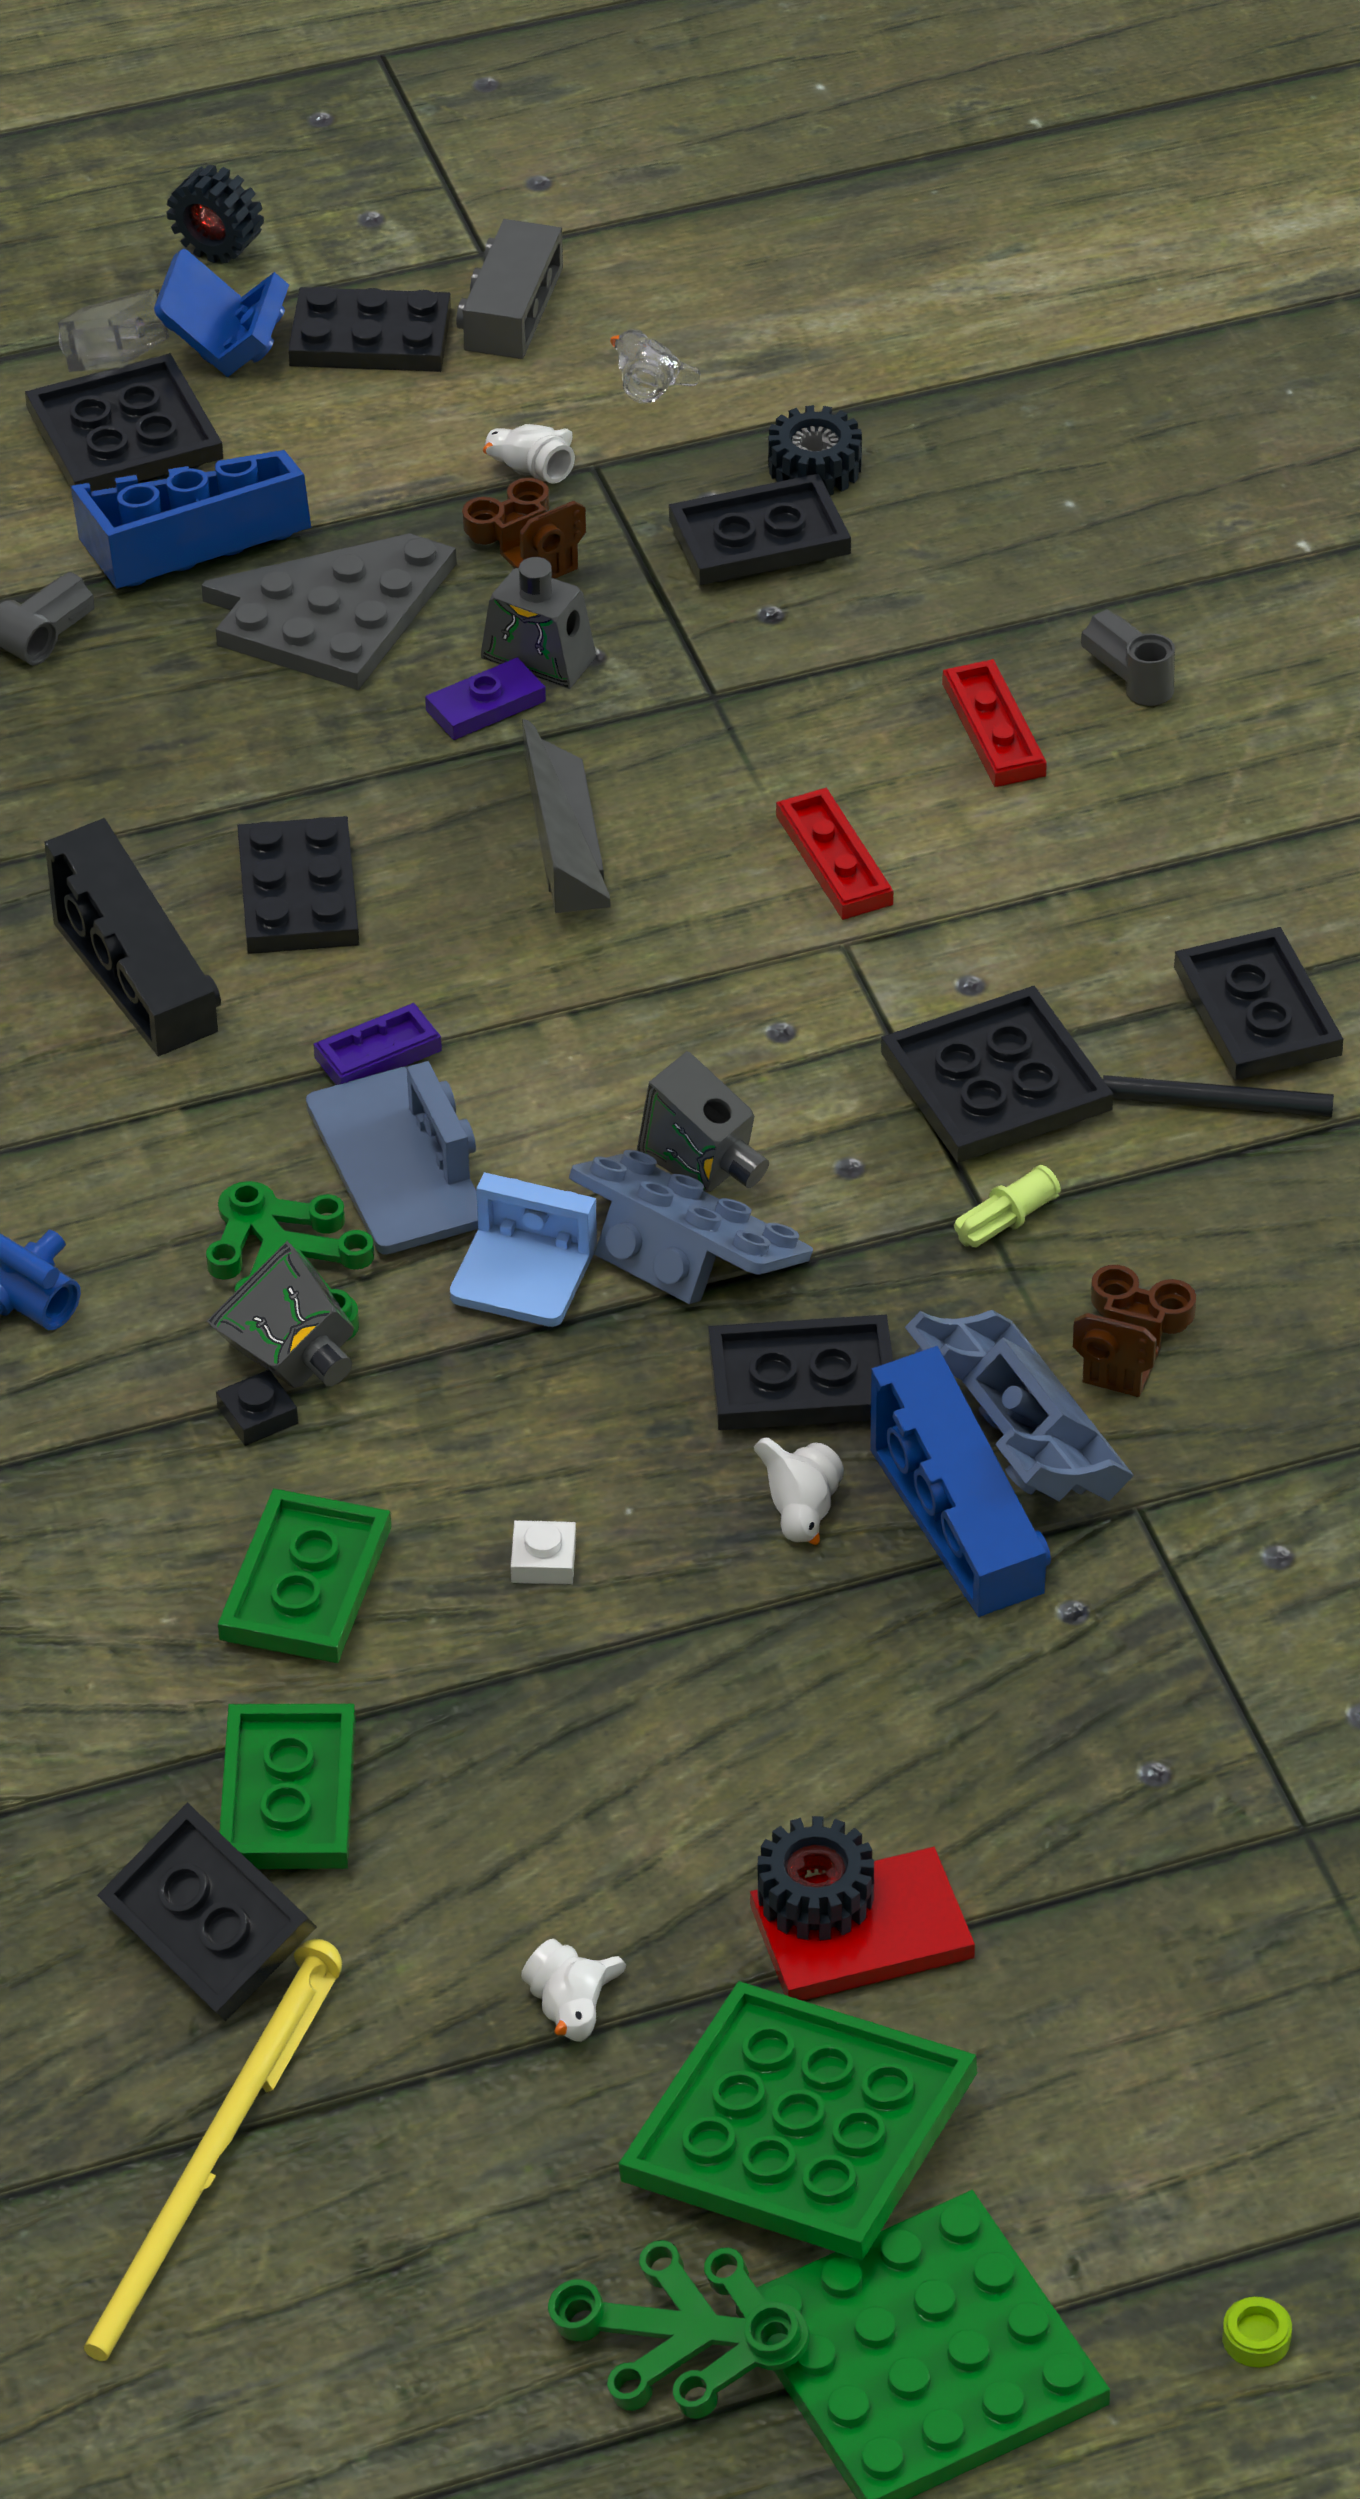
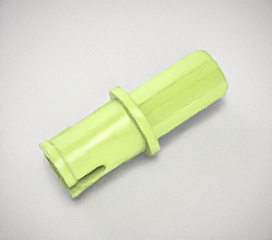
(1007, 1206)

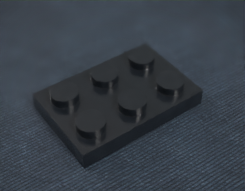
(370, 329)
(759, 529)
(298, 885)
(1258, 1003)
(796, 1370)
(207, 1911)

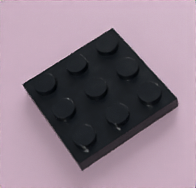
(124, 423)
(996, 1074)

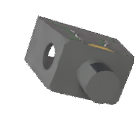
(540, 624)
(699, 1127)
(287, 1321)

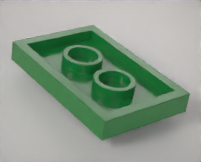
(304, 1575)
(289, 1784)

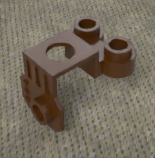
(527, 526)
(1127, 1339)

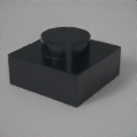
(257, 1407)

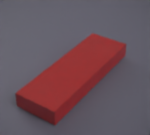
(994, 723)
(834, 853)

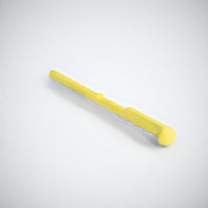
(318, 1970)

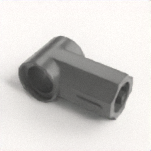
(34, 626)
(1138, 658)

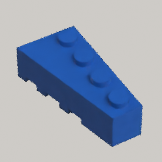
(190, 515)
(954, 1482)

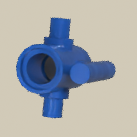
(33, 1283)

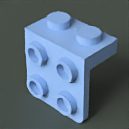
(526, 1251)

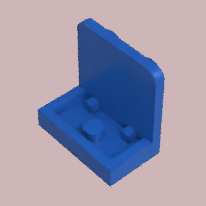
(215, 318)

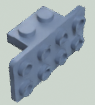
(400, 1155)
(673, 1230)

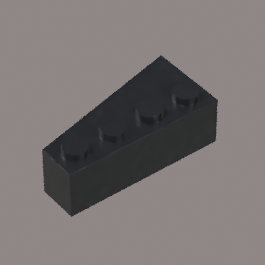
(128, 939)

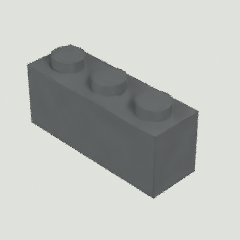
(511, 288)

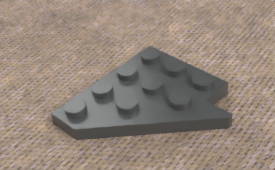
(332, 609)

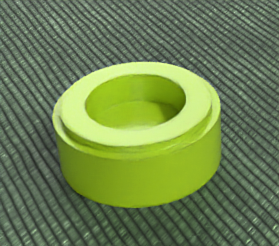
(1257, 2332)

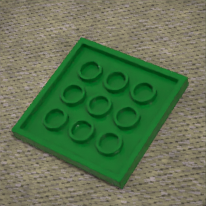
(799, 2119)
(930, 2353)

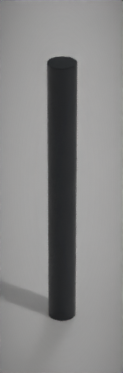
(1220, 1096)

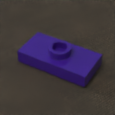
(485, 698)
(378, 1045)

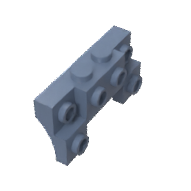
(1044, 1429)

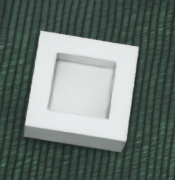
(543, 1552)

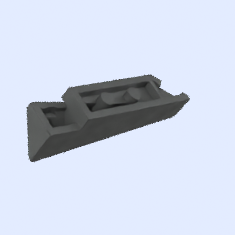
(564, 825)

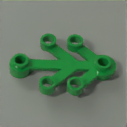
(255, 1210)
(687, 2330)

